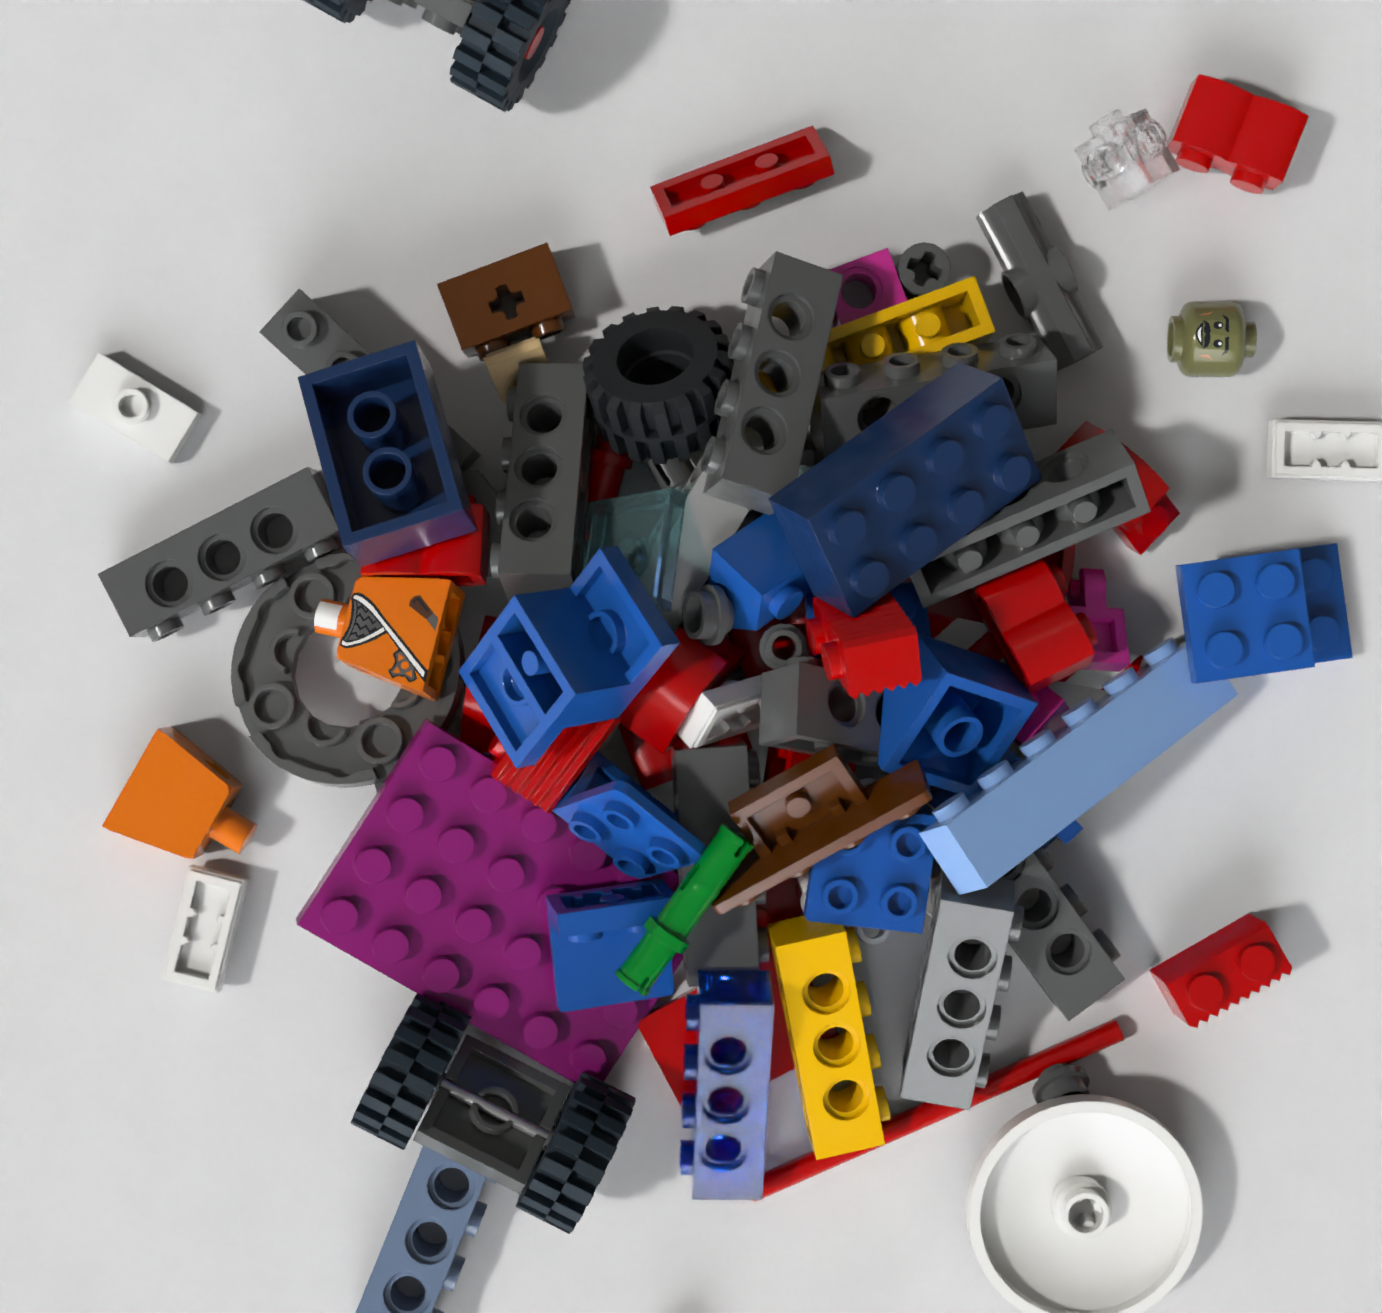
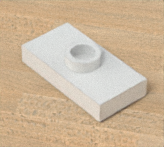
(135, 408)
(1324, 450)
(723, 712)
(205, 928)

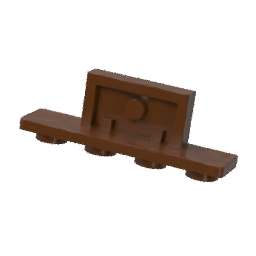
(810, 816)

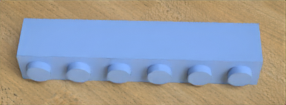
(1070, 769)

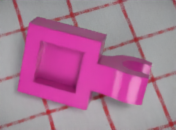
(1089, 597)

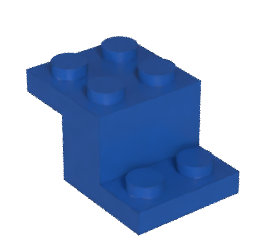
(1263, 613)
(567, 656)

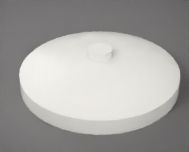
(1084, 1208)

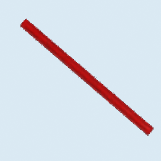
(928, 1113)

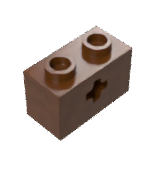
(477, 294)

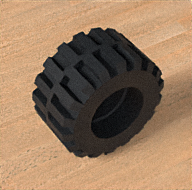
(658, 383)

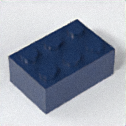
(387, 454)

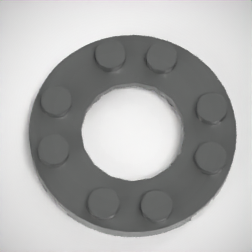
(270, 701)

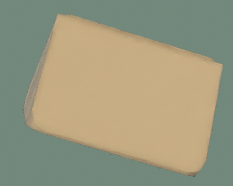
(504, 363)

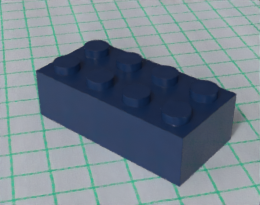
(906, 488)

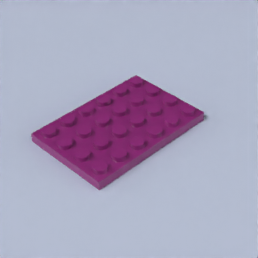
(451, 902)

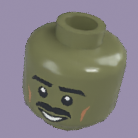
(1210, 339)

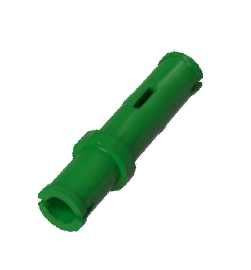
(682, 912)

